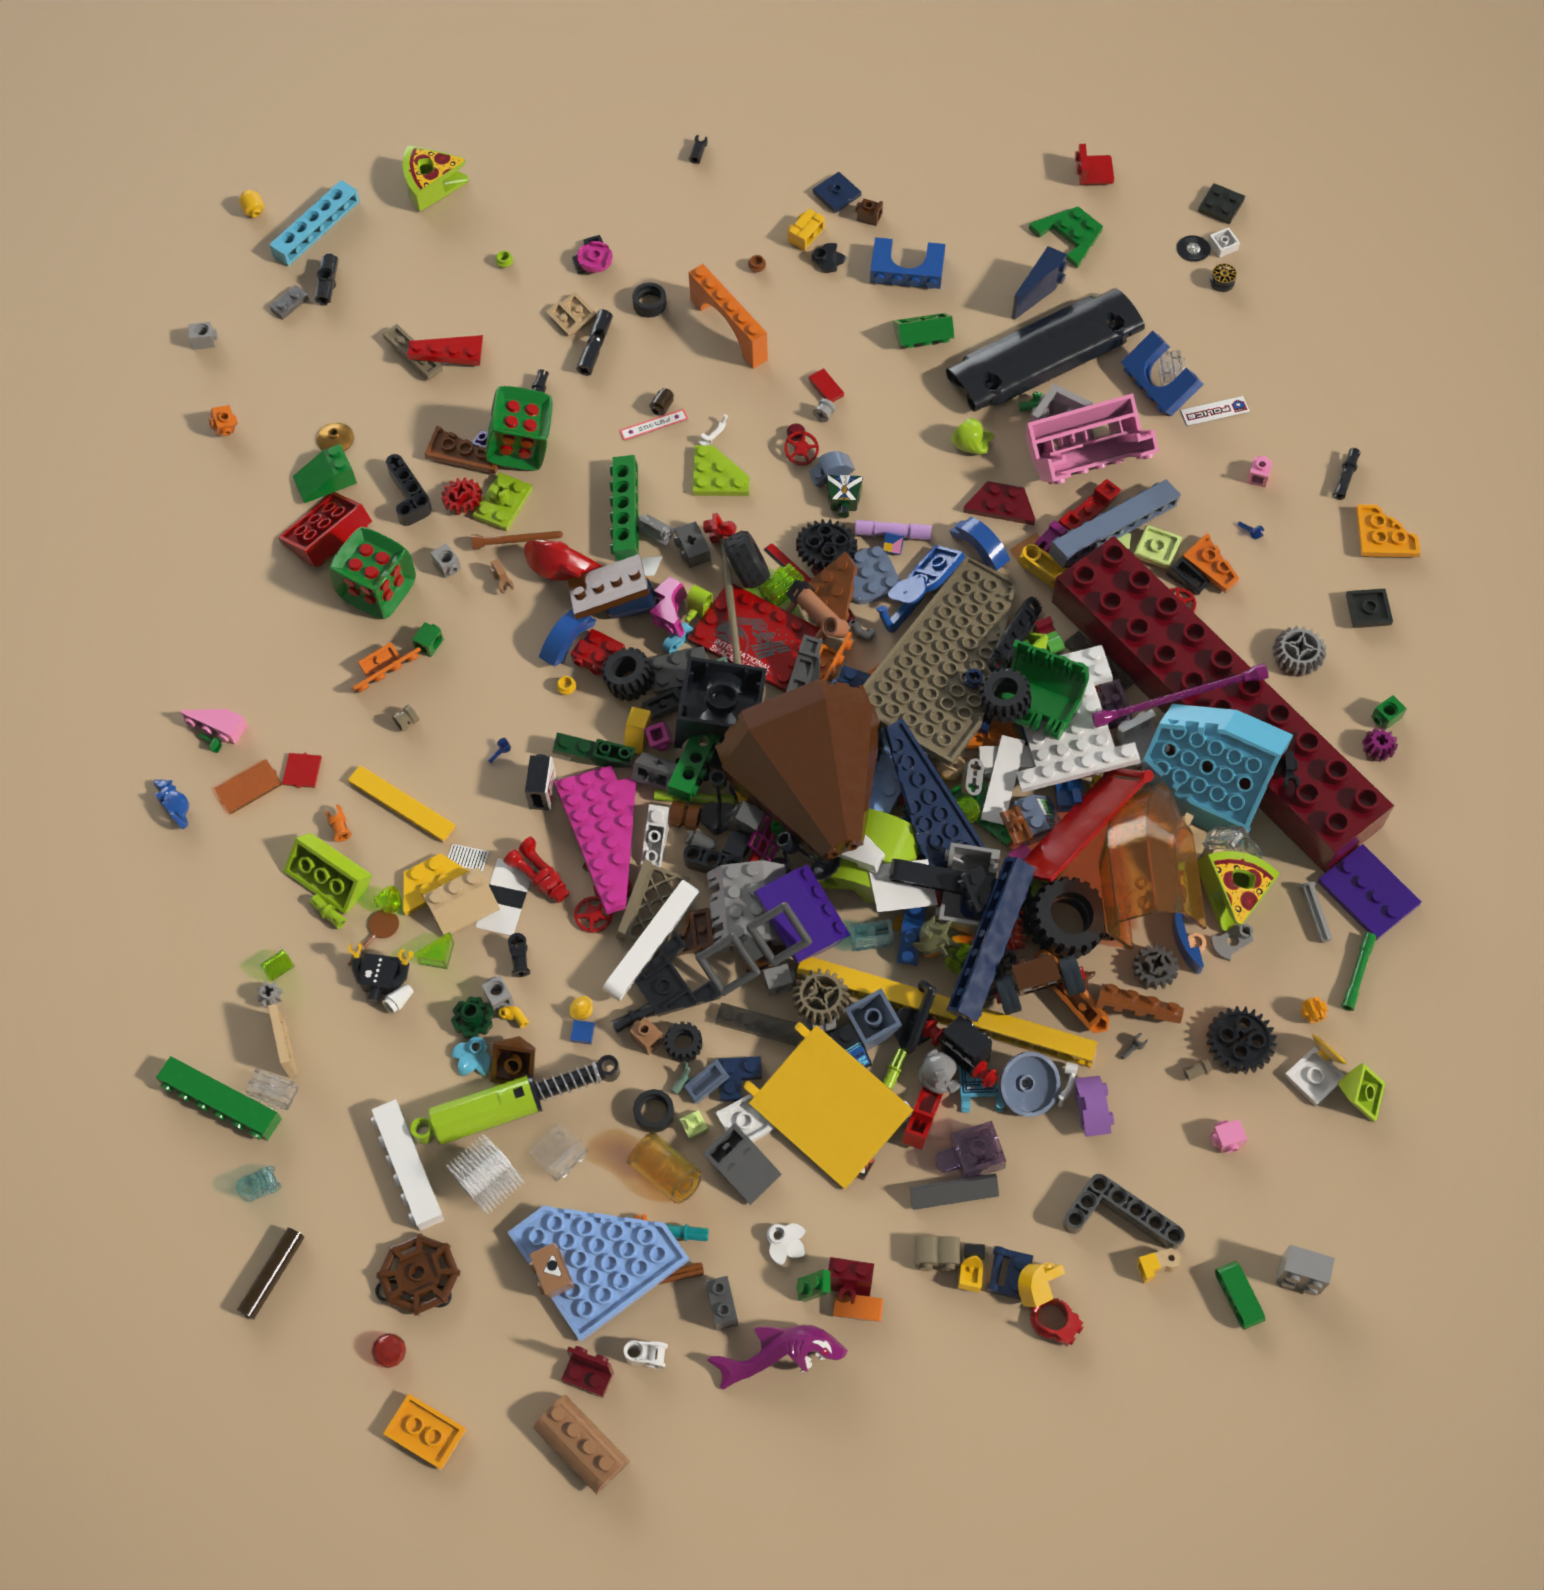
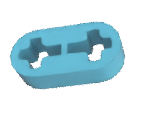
(673, 642)

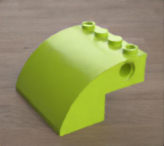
(893, 838)

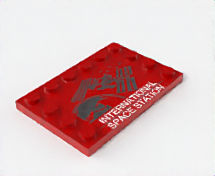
(766, 634)

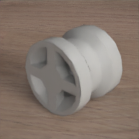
(824, 409)

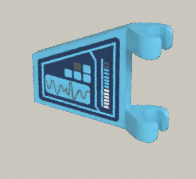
(972, 1088)

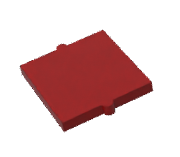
(302, 770)

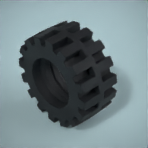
(683, 1054)

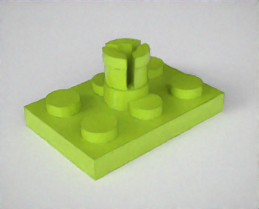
(502, 501)

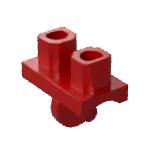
(718, 529)

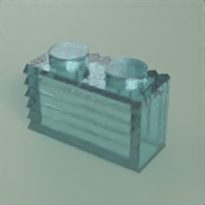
(871, 935)

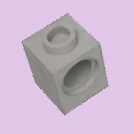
(202, 335)
(443, 554)
(779, 979)
(500, 1000)

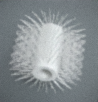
(485, 1173)

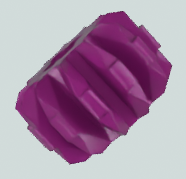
(1380, 744)

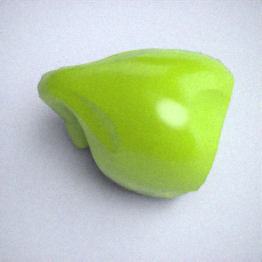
(971, 437)

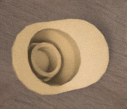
(953, 772)

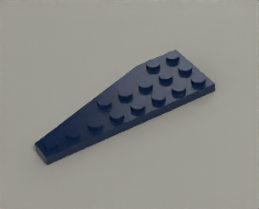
(929, 804)

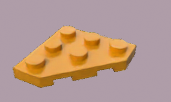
(1383, 534)

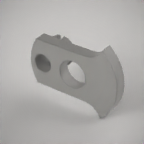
(1223, 949)

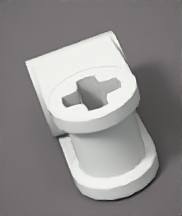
(647, 1354)

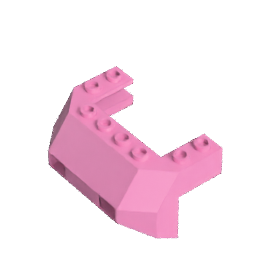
(1079, 446)

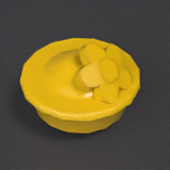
(581, 1008)

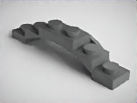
(807, 663)

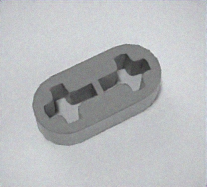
(972, 777)

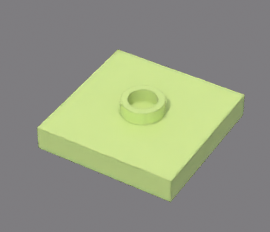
(1157, 547)

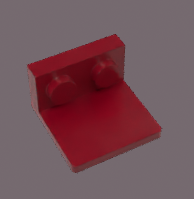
(587, 1371)

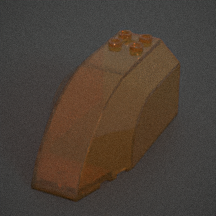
(1148, 864)

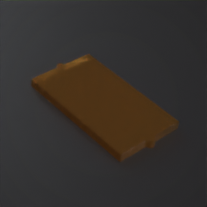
(248, 786)

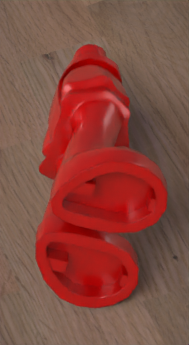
(546, 880)

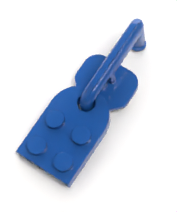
(925, 577)

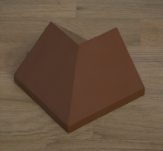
(512, 1060)

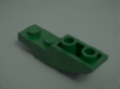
(594, 753)

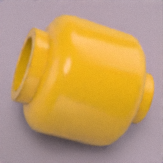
(251, 203)

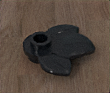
(828, 257)

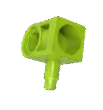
(698, 602)

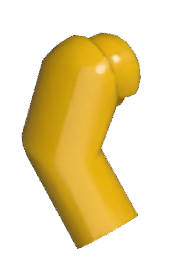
(513, 1013)

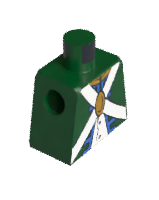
(844, 493)

